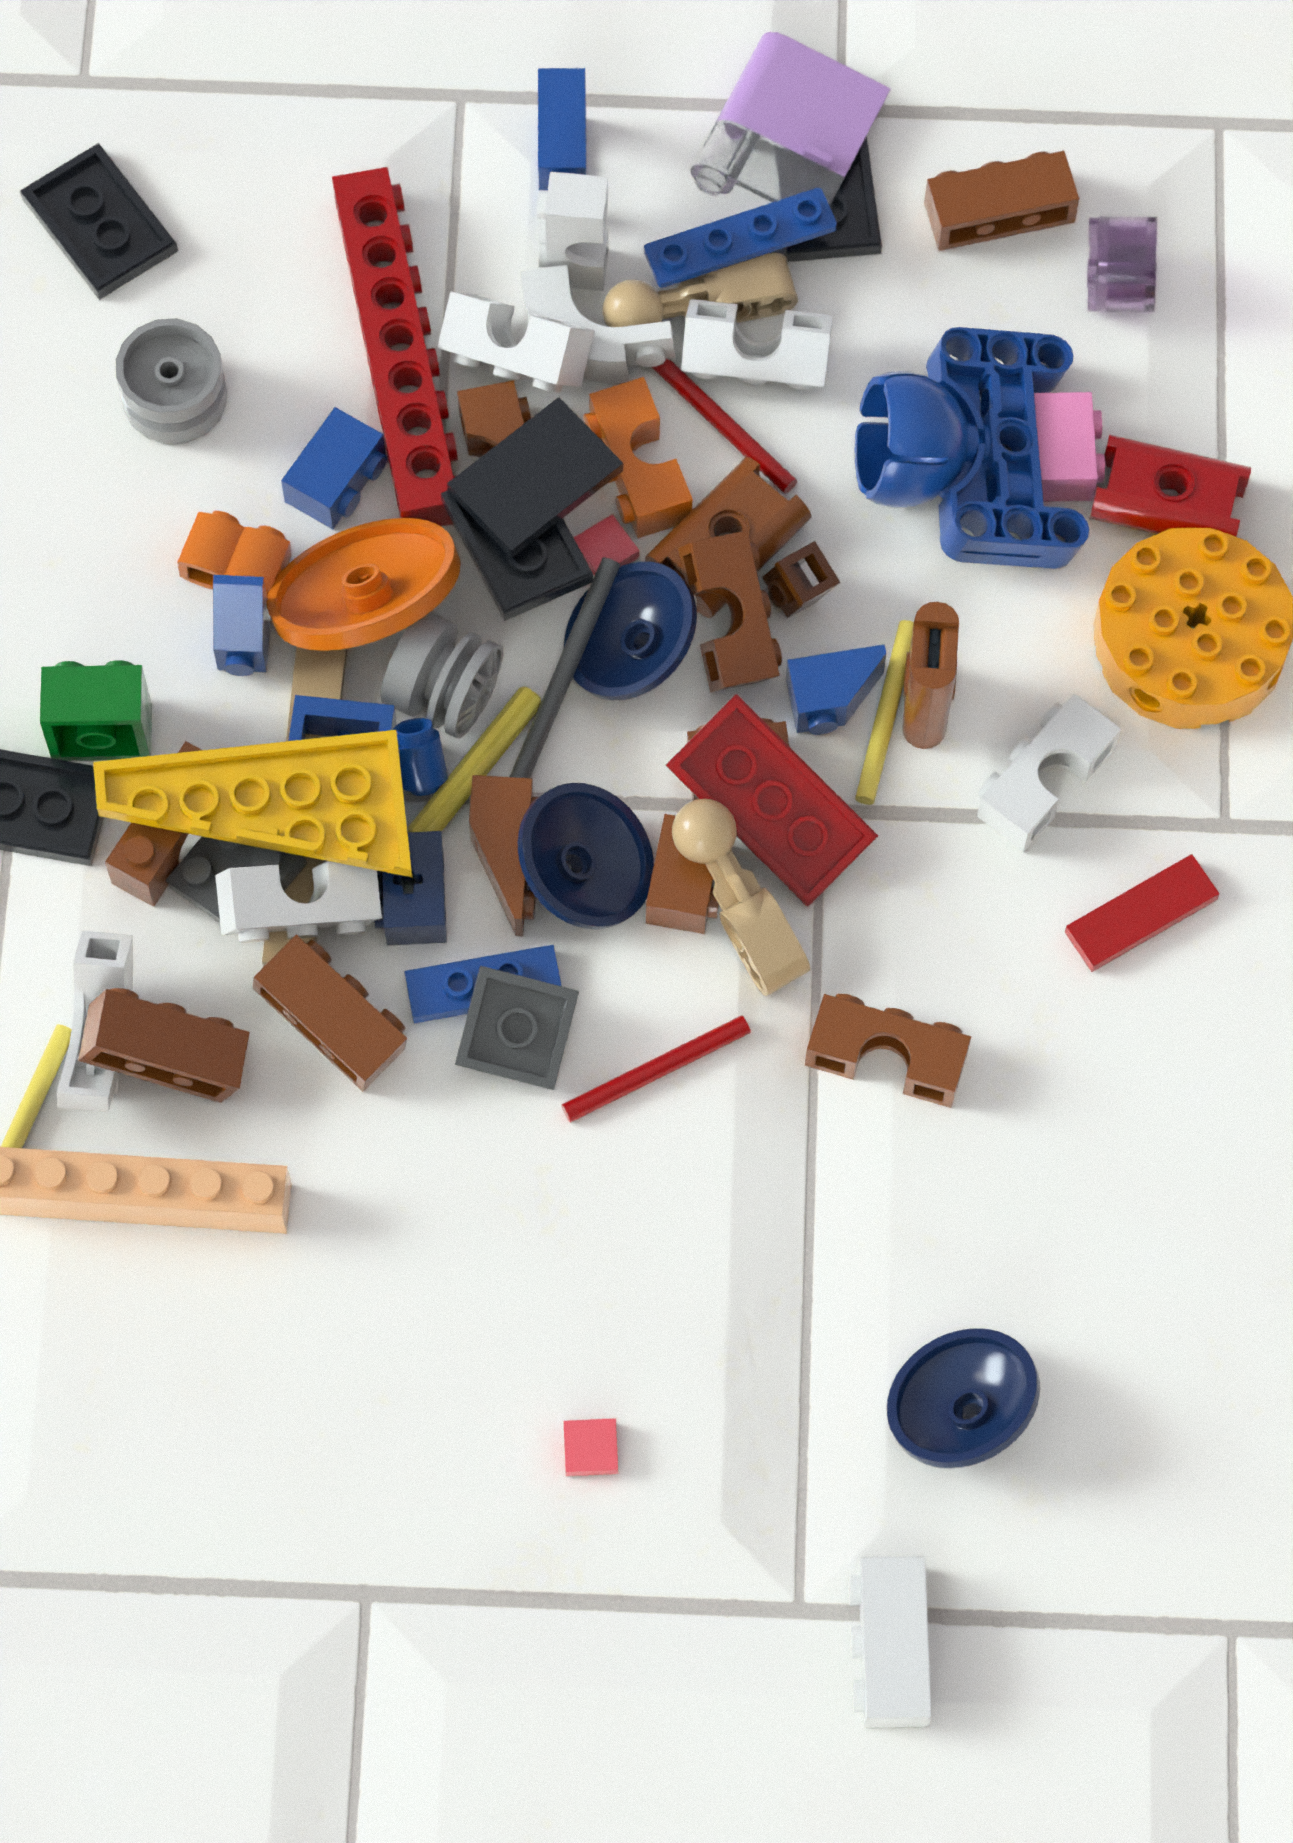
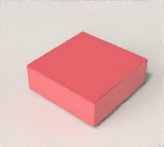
(608, 541)
(590, 1447)

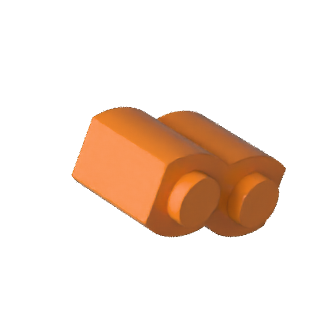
(225, 547)

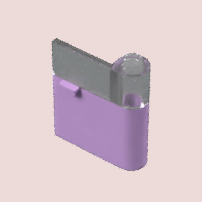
(788, 124)

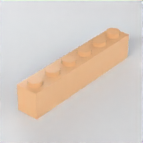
(144, 1190)

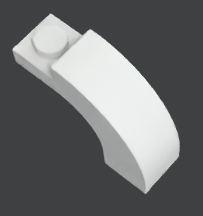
(613, 349)
(99, 964)

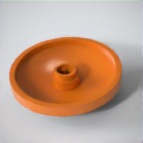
(363, 584)

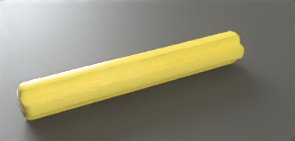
(477, 761)

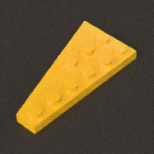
(297, 797)

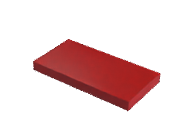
(776, 800)

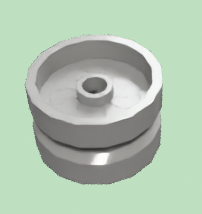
(171, 380)

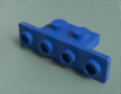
(739, 237)

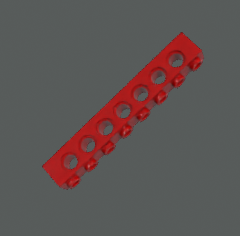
(368, 198)

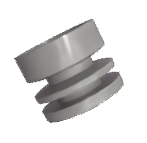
(448, 676)

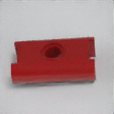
(1145, 469)

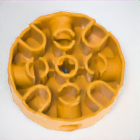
(1202, 583)

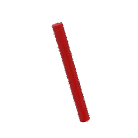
(726, 425)
(656, 1068)

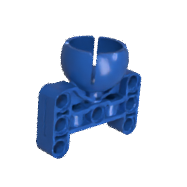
(949, 440)

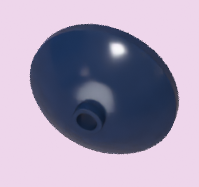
(638, 634)
(601, 843)
(952, 1382)

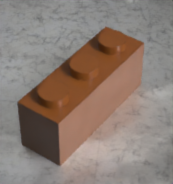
(1001, 199)
(331, 1011)
(164, 1045)

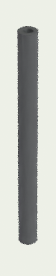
(565, 669)

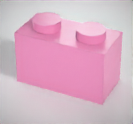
(1067, 445)

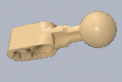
(757, 285)
(750, 915)

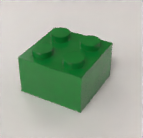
(95, 711)

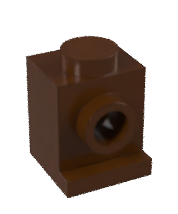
(789, 585)

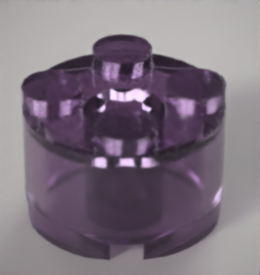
(1122, 264)

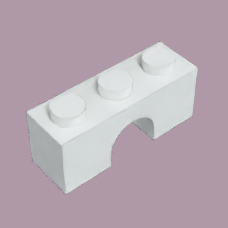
(575, 228)
(481, 332)
(718, 348)
(1071, 739)
(256, 904)

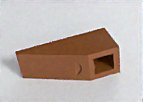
(494, 826)

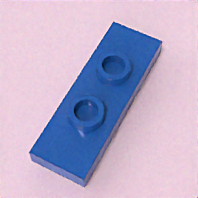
(448, 988)

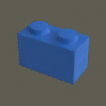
(335, 468)

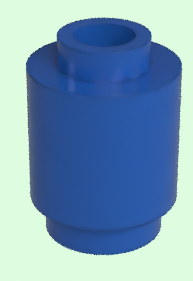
(420, 756)

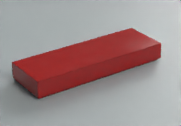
(1141, 912)

